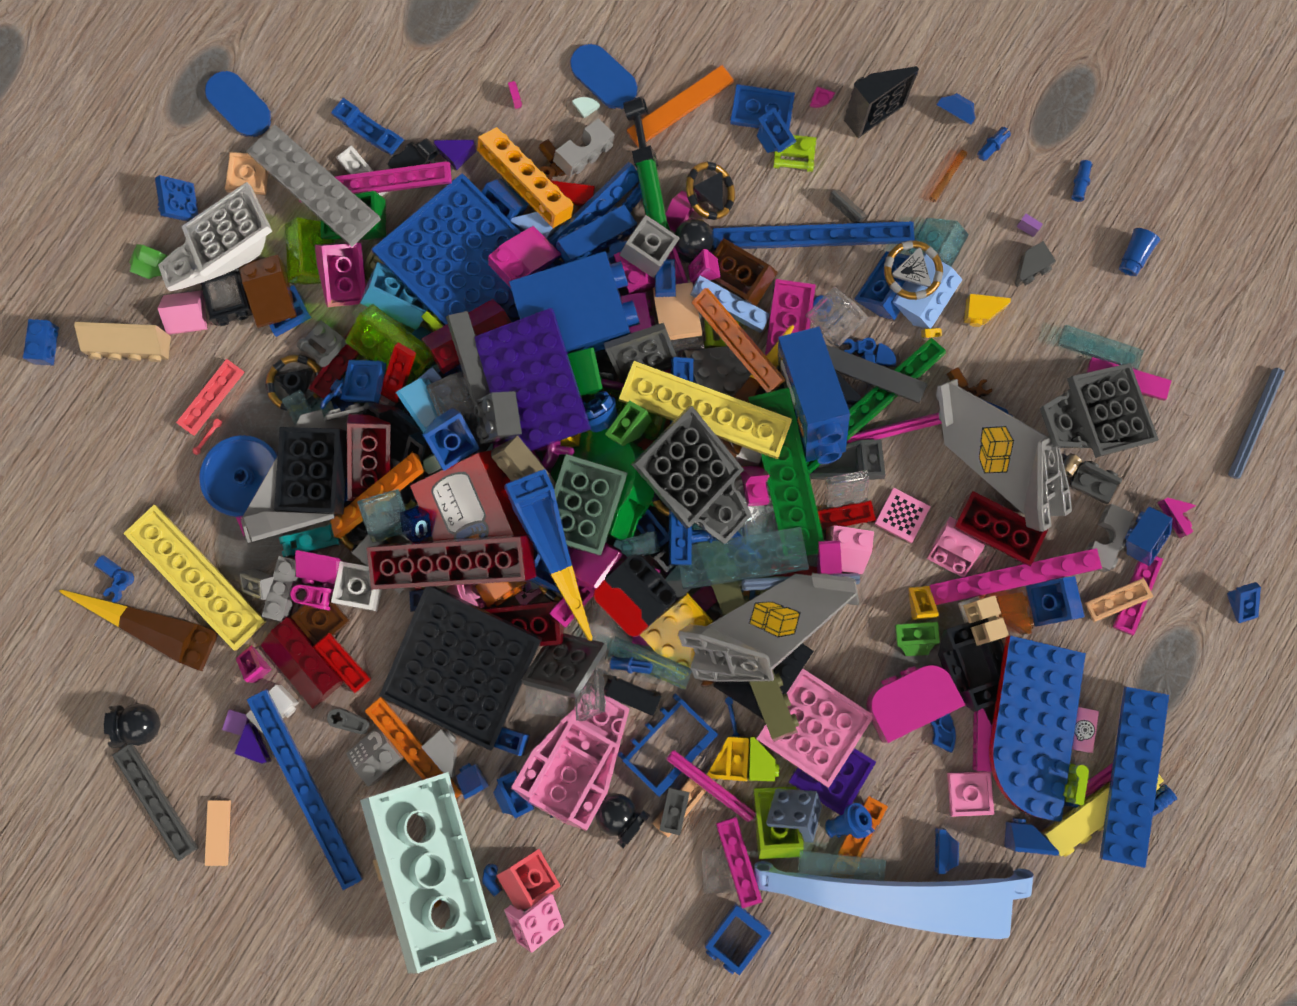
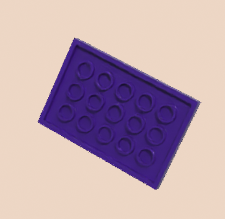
(535, 364)

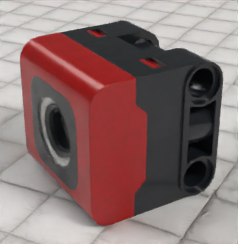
(635, 595)

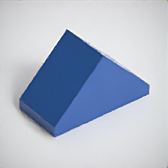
(512, 741)

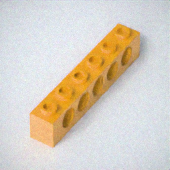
(525, 177)

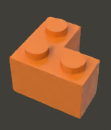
(498, 593)

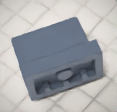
(796, 810)

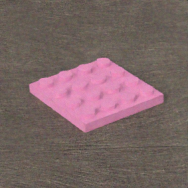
(826, 731)

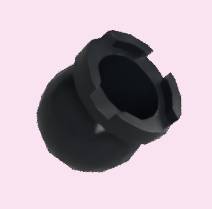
(693, 238)
(131, 725)
(619, 818)

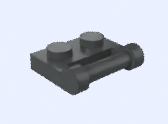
(326, 338)

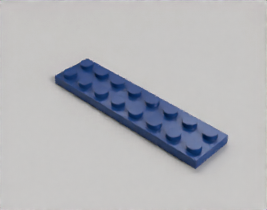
(1134, 777)

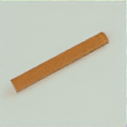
(948, 175)

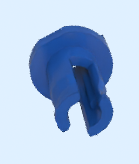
(854, 821)

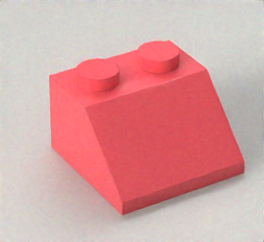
(528, 880)

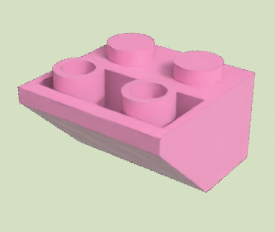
(955, 549)

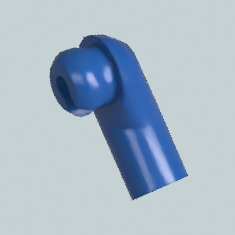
(489, 879)

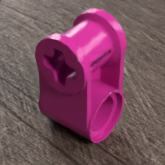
(316, 596)

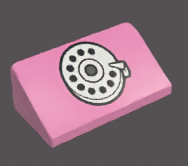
(1085, 730)

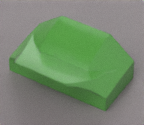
(146, 261)
(917, 638)

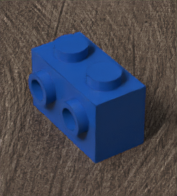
(41, 342)

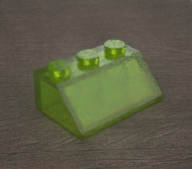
(300, 250)

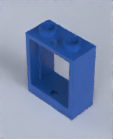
(752, 922)

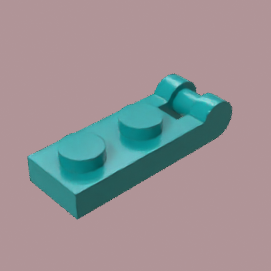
(309, 541)

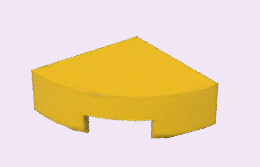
(930, 333)

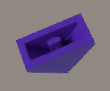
(456, 151)
(252, 745)

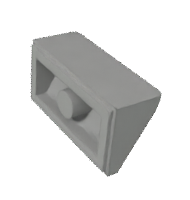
(256, 583)

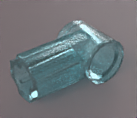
(642, 545)

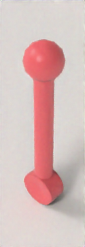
(217, 423)

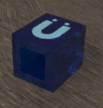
(415, 524)

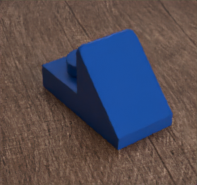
(1245, 602)

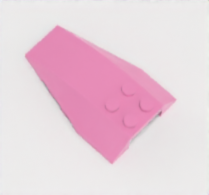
(574, 766)

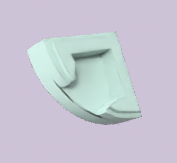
(585, 105)

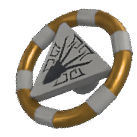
(913, 270)

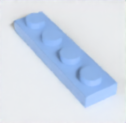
(738, 308)

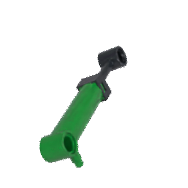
(646, 163)

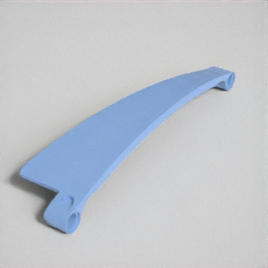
(949, 907)

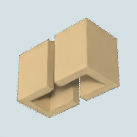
(983, 609)

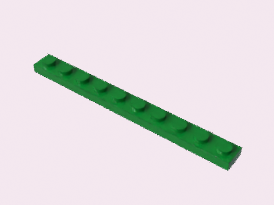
(878, 398)

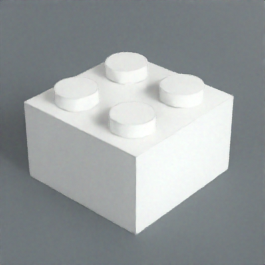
(354, 588)

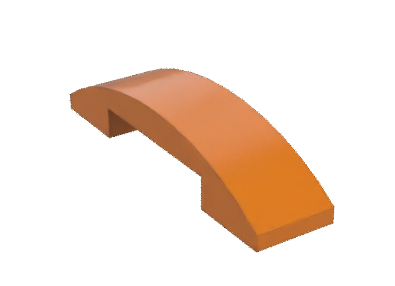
(855, 847)

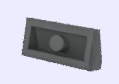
(847, 207)

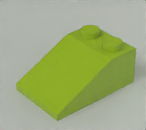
(774, 841)

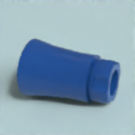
(1138, 251)

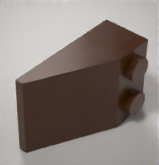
(743, 272)
(268, 290)

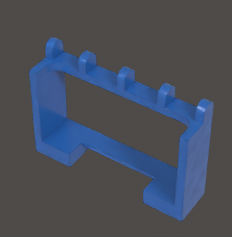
(697, 749)

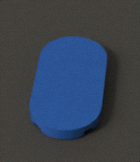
(603, 76)
(238, 104)

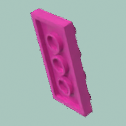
(789, 306)

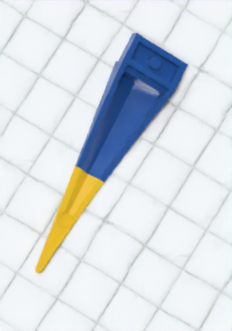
(538, 512)

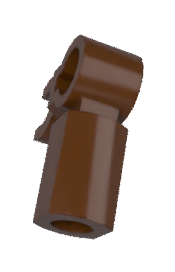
(548, 151)
(976, 390)

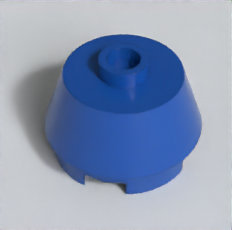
(601, 411)

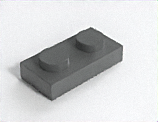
(674, 811)

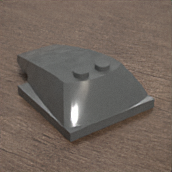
(1100, 413)
(695, 476)

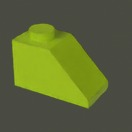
(761, 763)

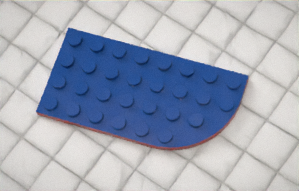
(1035, 725)

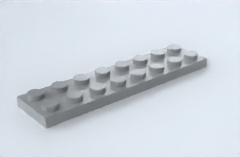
(313, 185)

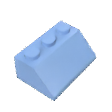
(927, 310)

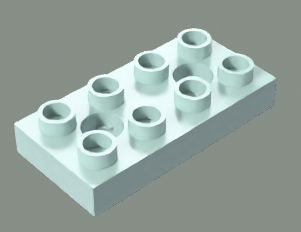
(428, 871)

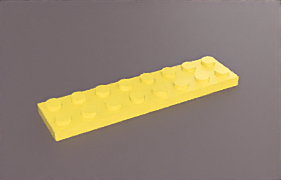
(725, 415)
(195, 577)

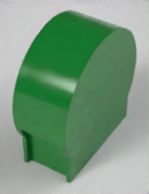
(636, 491)

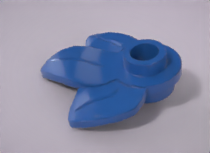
(337, 388)

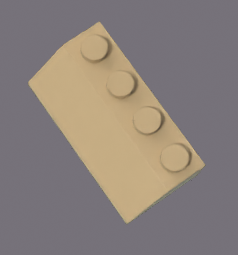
(123, 341)

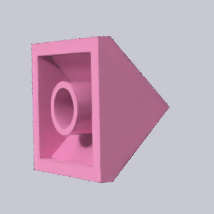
(183, 312)

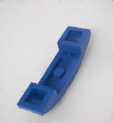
(366, 128)

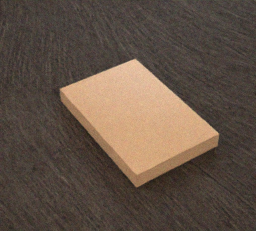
(678, 313)

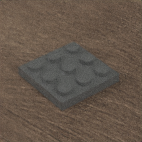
(647, 346)
(718, 369)
(565, 666)

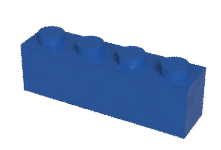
(597, 235)

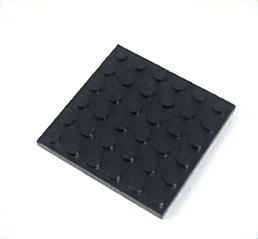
(460, 667)

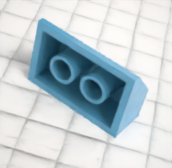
(393, 297)
(418, 402)

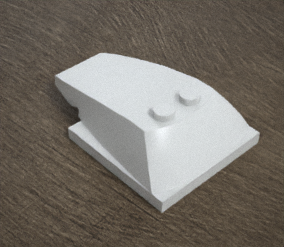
(218, 240)

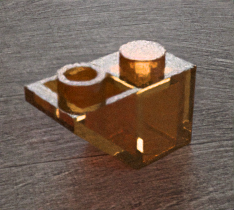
(1014, 612)

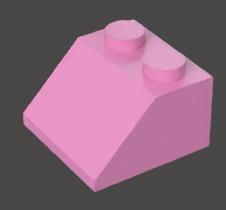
(855, 547)

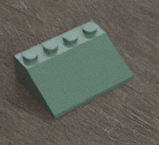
(587, 502)

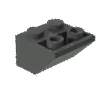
(497, 417)

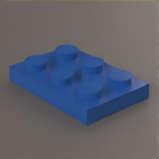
(754, 102)

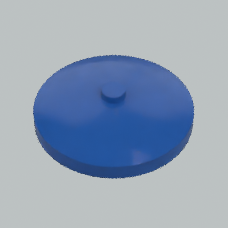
(235, 472)

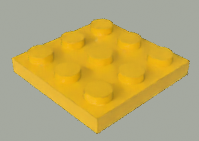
(664, 632)

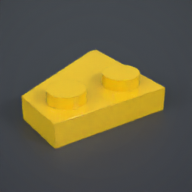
(732, 760)

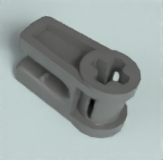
(350, 722)

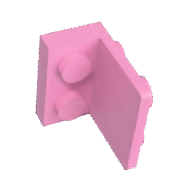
(535, 924)

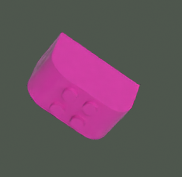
(912, 701)

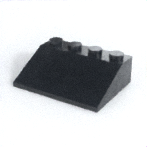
(878, 98)
(311, 470)
(788, 670)

